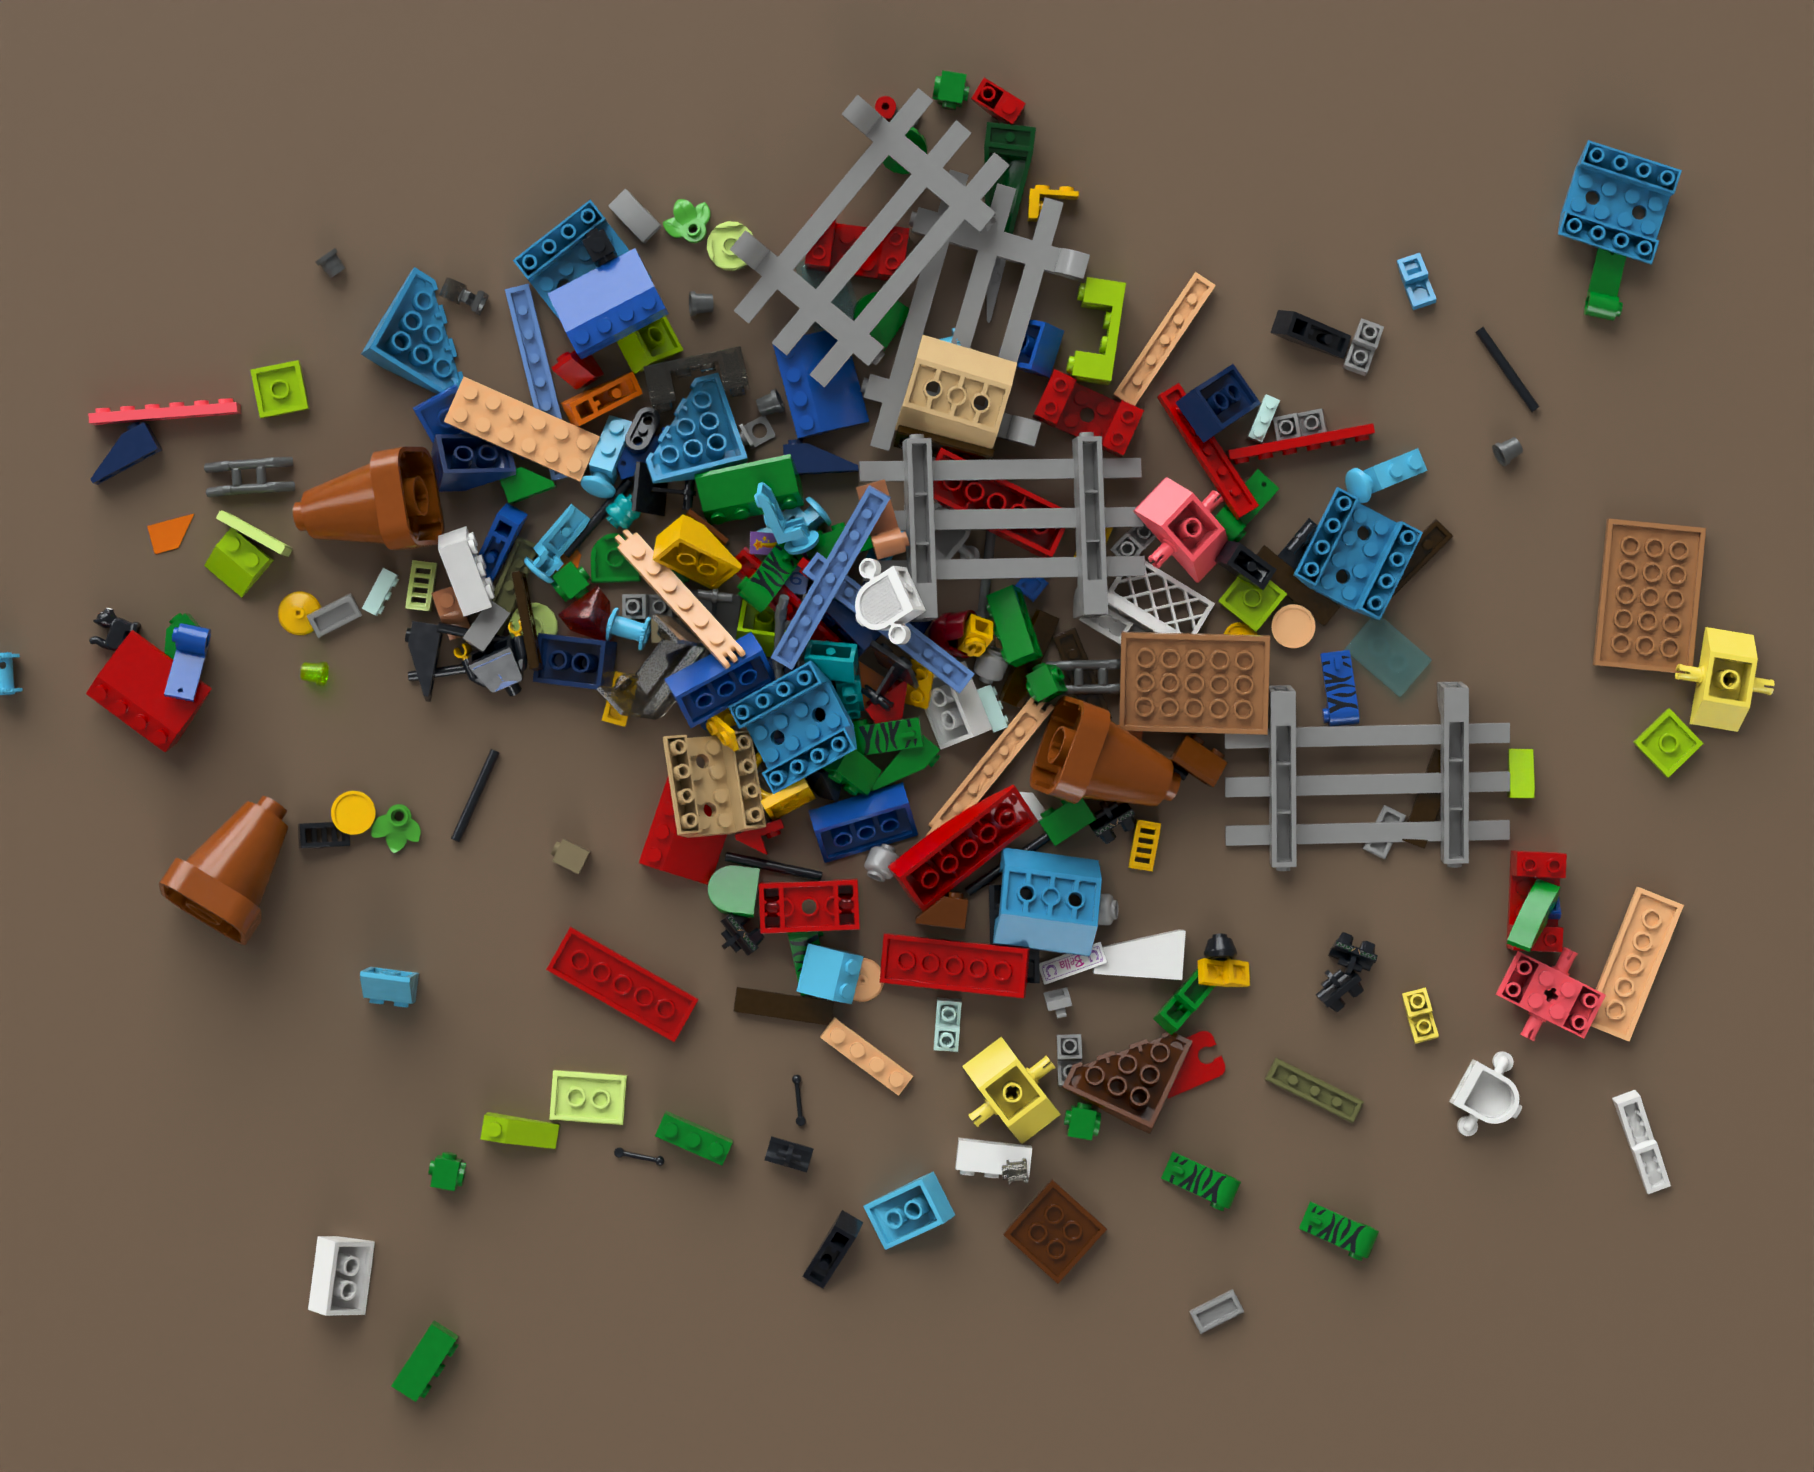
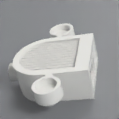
(887, 600)
(1486, 1094)

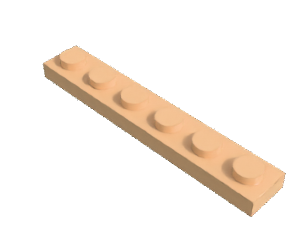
(1164, 339)

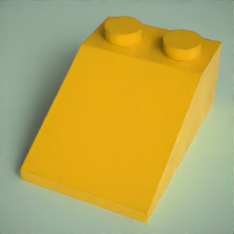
(695, 553)

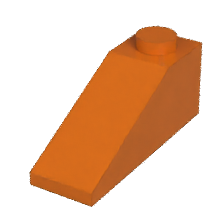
(601, 399)

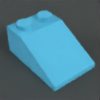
(389, 985)
(909, 1210)

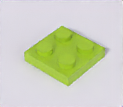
(279, 389)
(1251, 603)
(1668, 743)

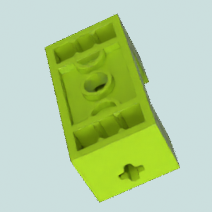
(1103, 296)

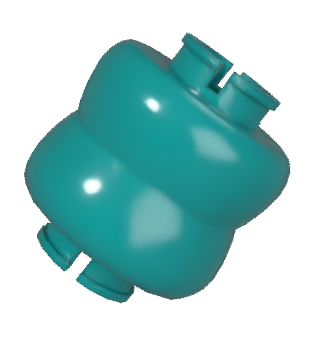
(620, 512)

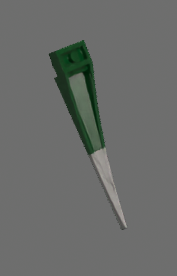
(1016, 148)

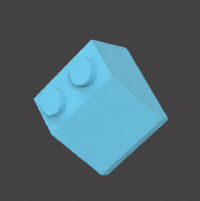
(829, 973)

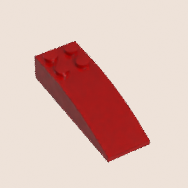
(998, 495)
(961, 846)

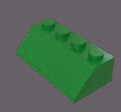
(730, 491)

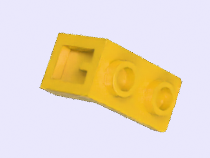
(1043, 191)
(921, 696)
(720, 726)

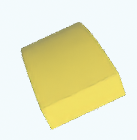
(1420, 1015)

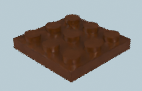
(1054, 1231)

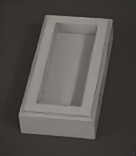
(334, 615)
(1382, 848)
(1216, 1311)

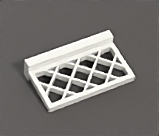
(1142, 618)

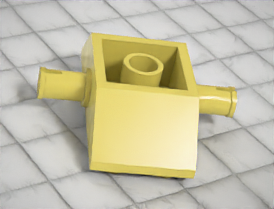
(1727, 656)
(998, 1069)

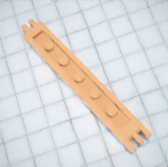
(679, 599)
(993, 762)

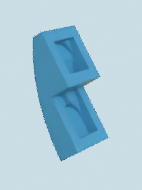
(1416, 281)

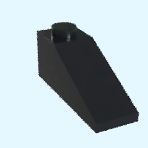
(1310, 333)
(425, 650)
(833, 1249)

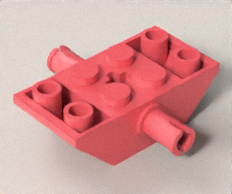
(1167, 515)
(1572, 1002)

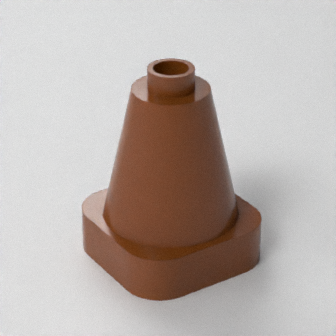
(382, 502)
(1098, 760)
(230, 871)

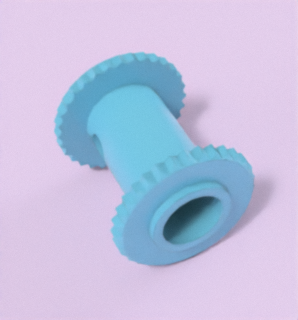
(628, 628)
(7, 684)

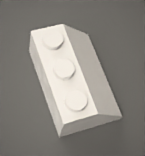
(956, 715)
(341, 1276)

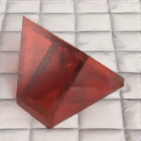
(588, 614)

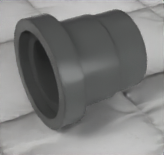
(331, 263)
(700, 303)
(770, 403)
(1507, 451)

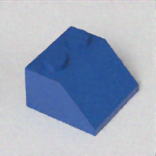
(1039, 348)

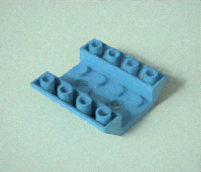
(1621, 184)
(562, 254)
(1370, 564)
(790, 708)
(1048, 918)

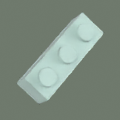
(1263, 418)
(380, 592)
(993, 708)

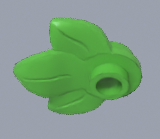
(687, 217)
(396, 831)

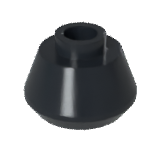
(1220, 948)

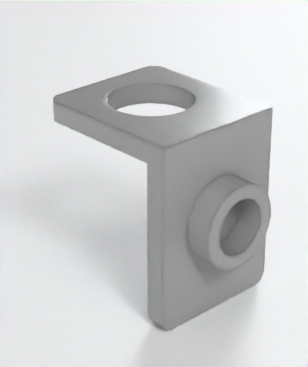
(747, 435)

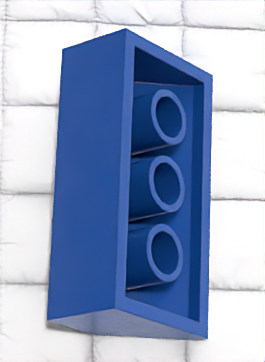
(709, 688)
(863, 822)

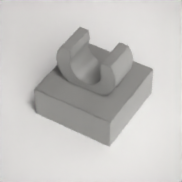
(1057, 1001)

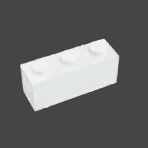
(989, 1156)

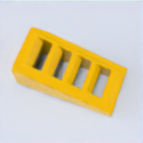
(1155, 837)

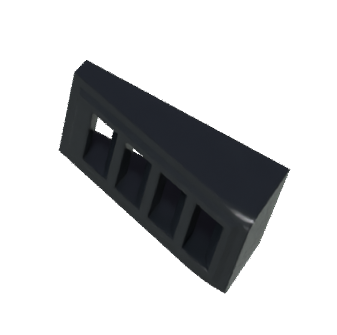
(302, 836)

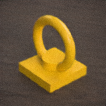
(787, 799)

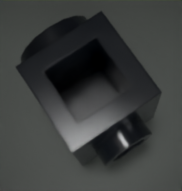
(599, 247)

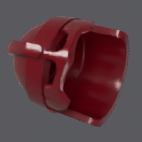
(948, 629)

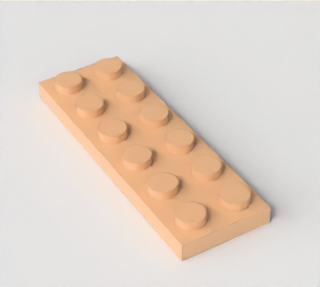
(521, 429)
(1635, 961)

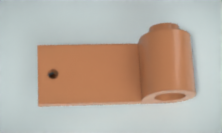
(886, 535)

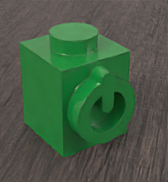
(950, 90)
(571, 582)
(1045, 682)
(1082, 1121)
(447, 1171)

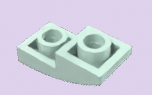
(947, 1024)

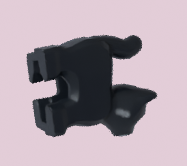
(118, 629)

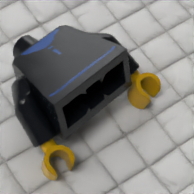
(499, 665)

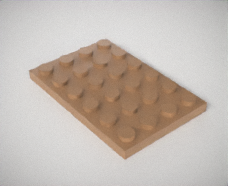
(1649, 596)
(1194, 683)

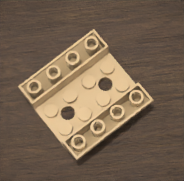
(961, 378)
(725, 784)

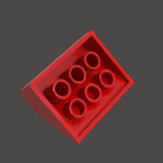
(134, 690)
(682, 856)

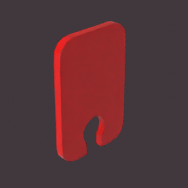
(1193, 1071)

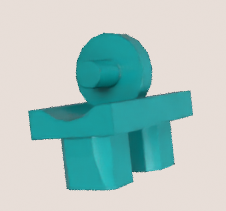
(851, 697)

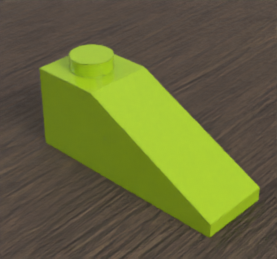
(519, 1131)

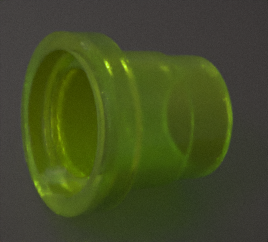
(315, 672)

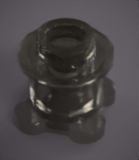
(1015, 1171)

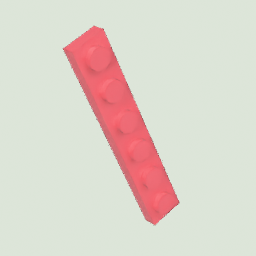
(175, 411)

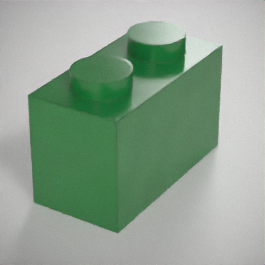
(854, 772)
(1065, 820)

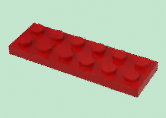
(954, 965)
(622, 984)

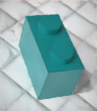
(834, 659)

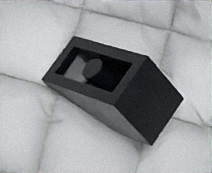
(1245, 564)

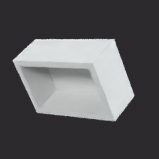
(466, 570)

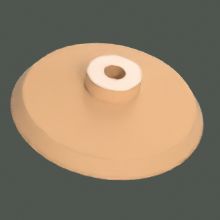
(1293, 626)
(868, 981)

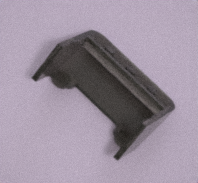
(647, 692)

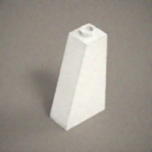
(1146, 957)

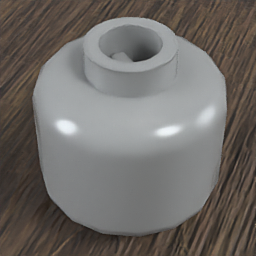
(990, 665)
(878, 862)
(1107, 909)

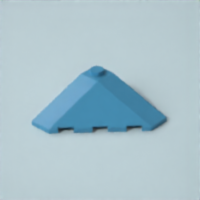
(414, 338)
(700, 436)

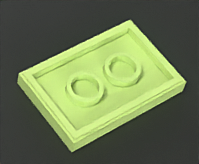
(254, 533)
(588, 1097)

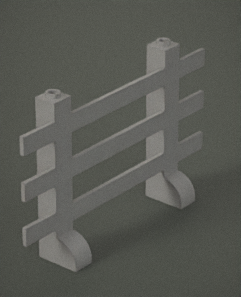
(925, 173)
(1034, 254)
(1088, 519)
(1452, 783)

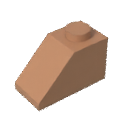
(449, 609)

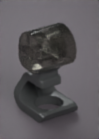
(457, 293)

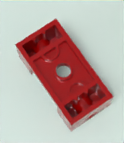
(841, 237)
(1112, 420)
(1524, 871)
(783, 912)

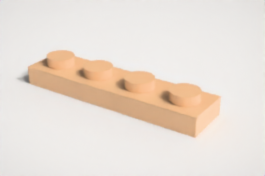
(866, 1056)

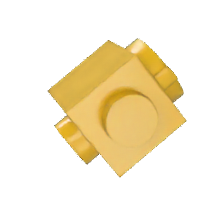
(977, 636)

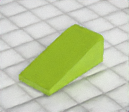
(1521, 773)

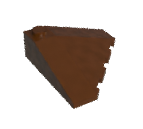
(1131, 1082)

